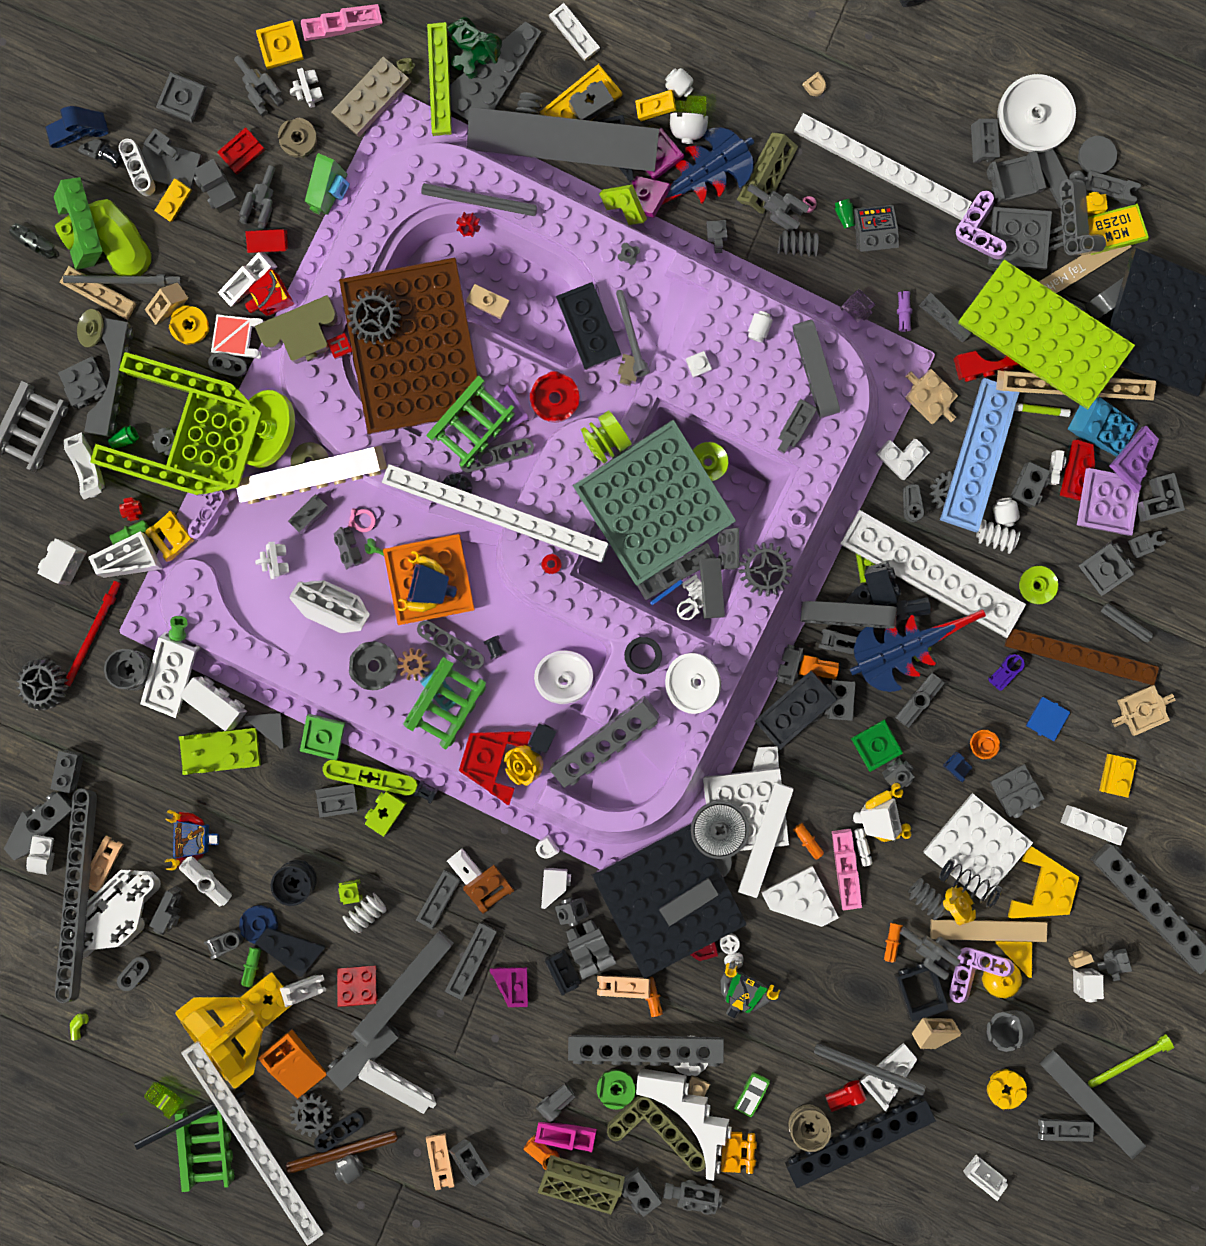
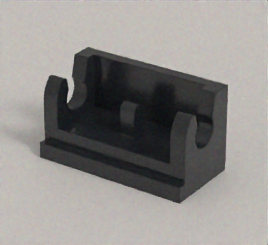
(562, 971)

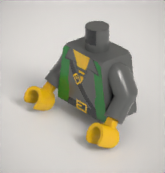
(744, 992)

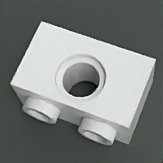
(1088, 984)

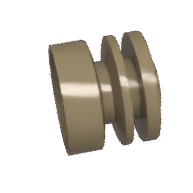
(810, 1139)

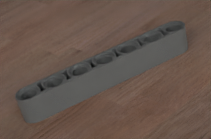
(402, 988)
(1092, 1104)

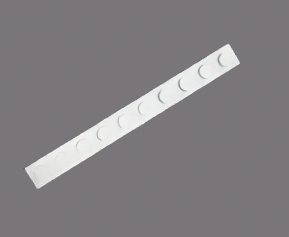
(882, 166)

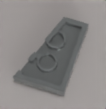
(944, 317)

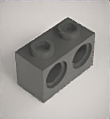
(1026, 483)
(845, 700)
(67, 771)
(644, 1189)

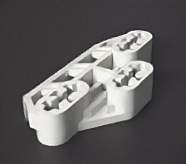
(117, 912)

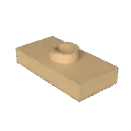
(487, 301)

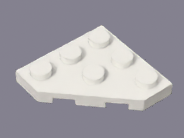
(801, 898)

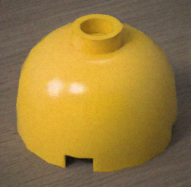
(523, 765)
(1002, 985)

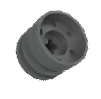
(118, 667)

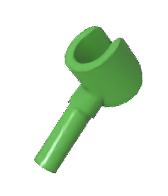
(371, 548)

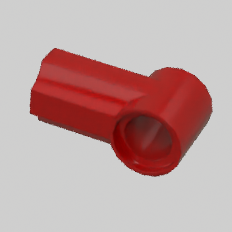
(850, 1094)

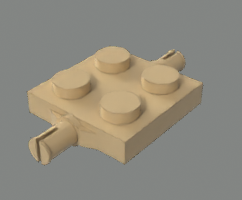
(931, 396)
(1143, 710)

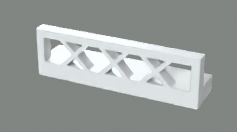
(397, 1086)

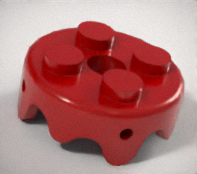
(554, 383)

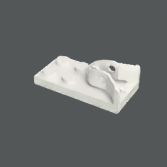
(168, 675)

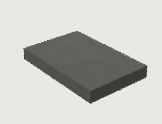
(165, 169)

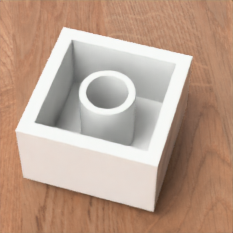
(61, 562)

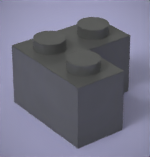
(214, 182)
(1166, 498)

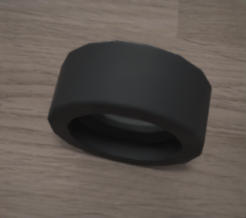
(643, 670)

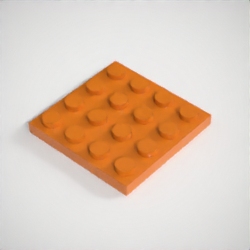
(450, 556)

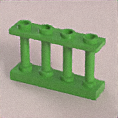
(451, 418)
(434, 687)
(187, 1159)

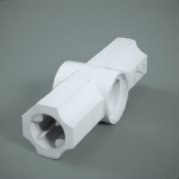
(197, 873)

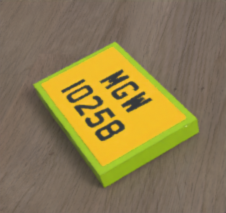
(1119, 227)

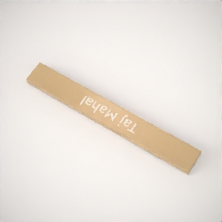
(1079, 268)

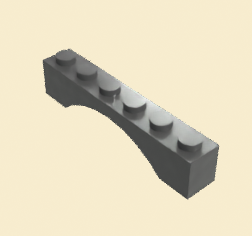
(102, 417)

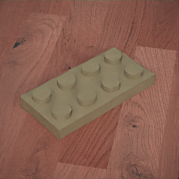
(371, 96)

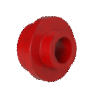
(546, 559)

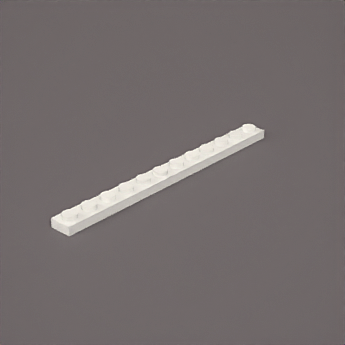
(495, 513)
(252, 1143)

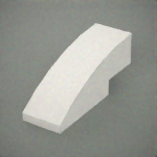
(245, 277)

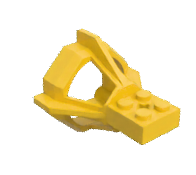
(243, 1019)

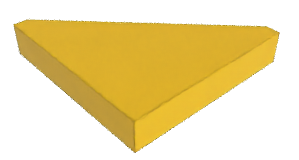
(1020, 953)

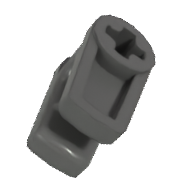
(911, 501)
(830, 639)

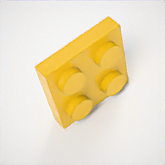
(279, 44)

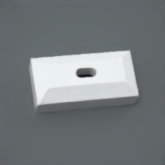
(462, 860)

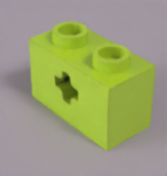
(383, 824)

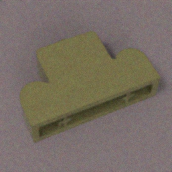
(300, 330)

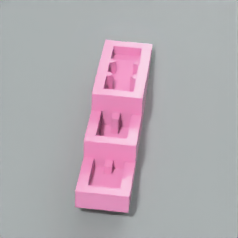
(341, 22)
(846, 869)

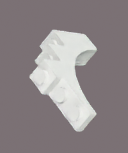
(673, 1092)

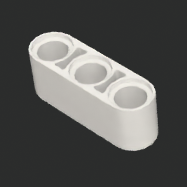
(132, 159)

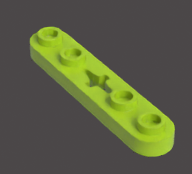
(388, 780)

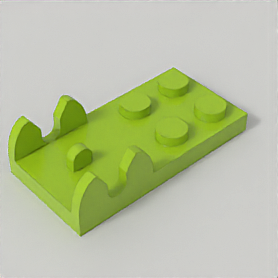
(219, 751)

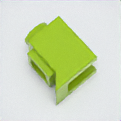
(349, 892)

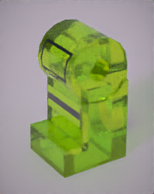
(163, 1099)

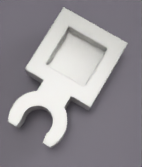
(1057, 463)

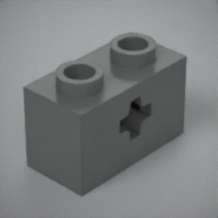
(588, 111)
(469, 1162)

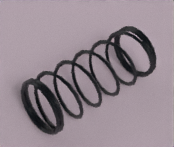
(944, 876)

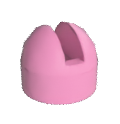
(812, 200)

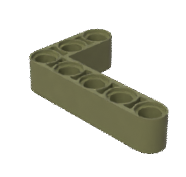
(659, 1126)

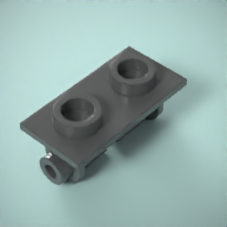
(344, 539)
(789, 672)

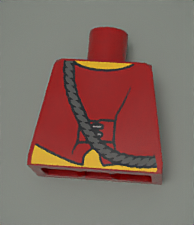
(269, 294)

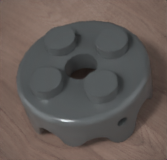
(359, 665)

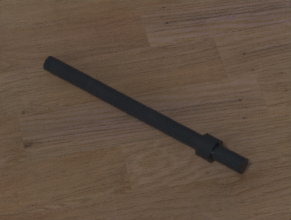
(182, 1122)

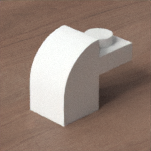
(40, 855)

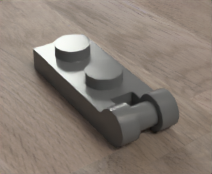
(1066, 1130)

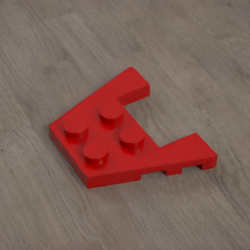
(484, 757)

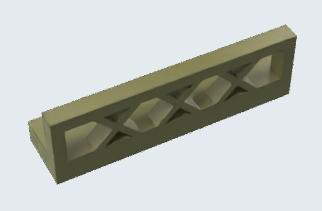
(765, 169)

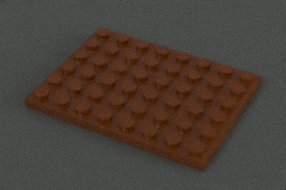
(427, 360)

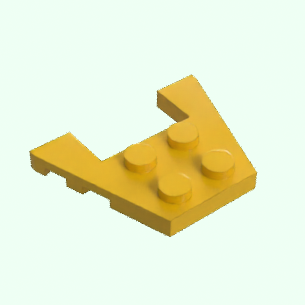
(1053, 890)

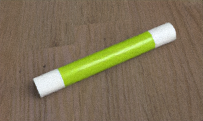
(1042, 410)

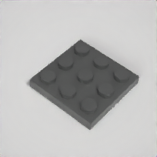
(1025, 236)

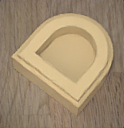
(815, 85)

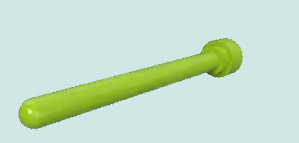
(1163, 1044)

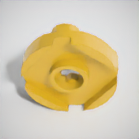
(190, 314)
(959, 905)
(996, 1085)

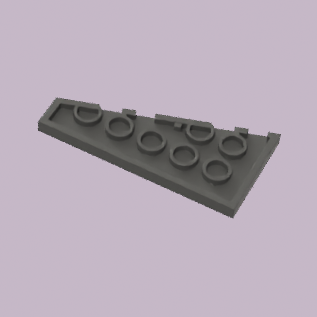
(494, 79)

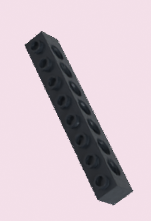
(870, 1143)

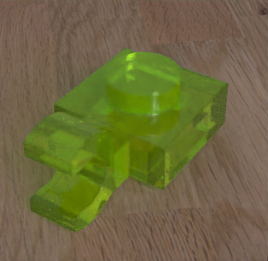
(694, 105)

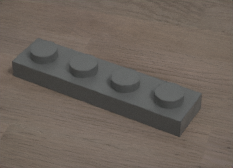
(470, 960)

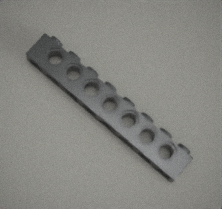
(1103, 860)
(578, 1056)

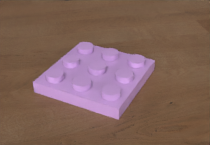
(1107, 503)

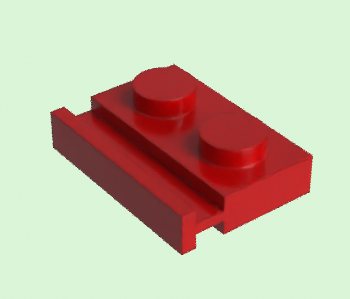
(241, 151)

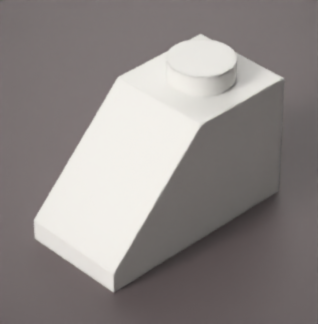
(554, 885)

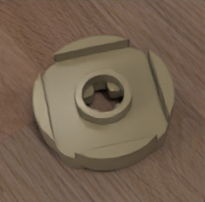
(294, 127)

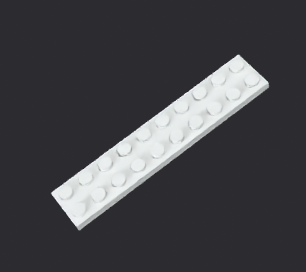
(932, 573)

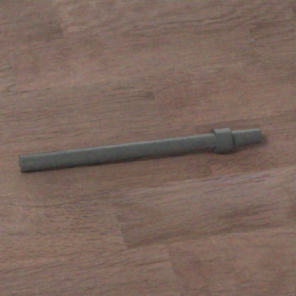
(159, 279)

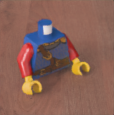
(190, 837)

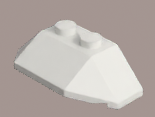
(330, 606)

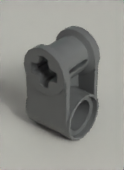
(221, 943)

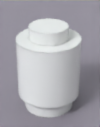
(760, 326)

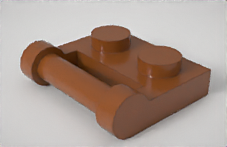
(485, 884)

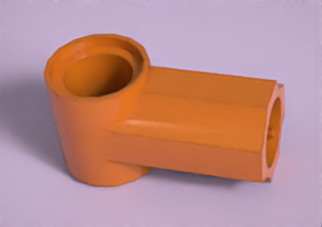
(820, 667)
(539, 1151)

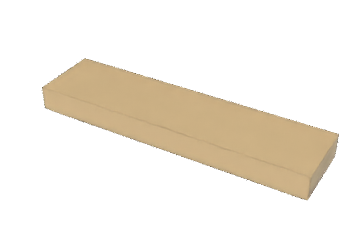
(101, 295)

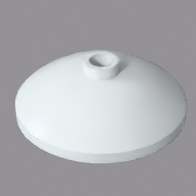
(560, 668)
(683, 683)

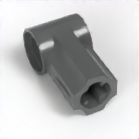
(551, 1106)

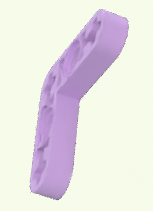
(973, 227)
(211, 498)
(975, 963)

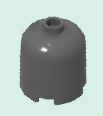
(1010, 1030)

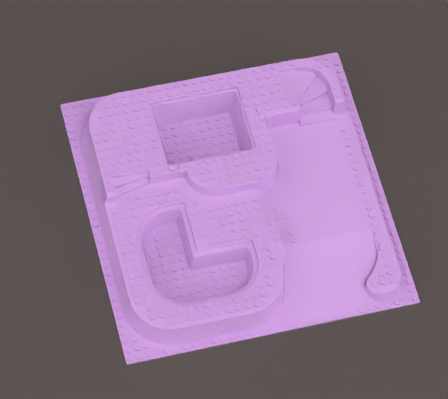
(680, 305)

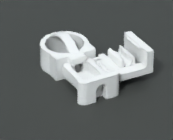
(695, 592)

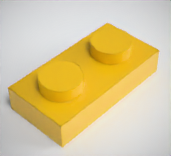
(655, 105)
(173, 200)

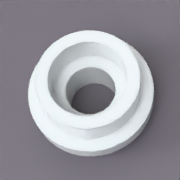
(734, 959)

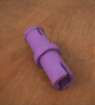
(904, 311)

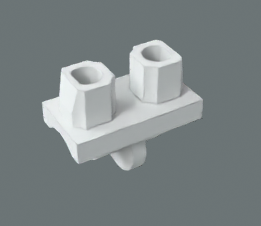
(306, 78)
(273, 551)

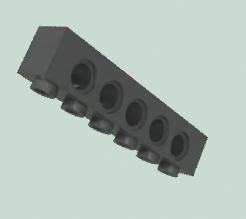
(641, 709)

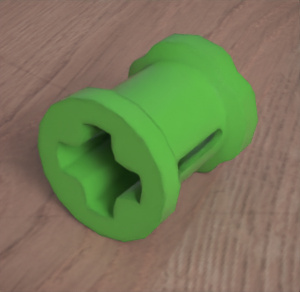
(177, 630)

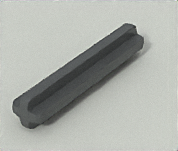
(1127, 622)

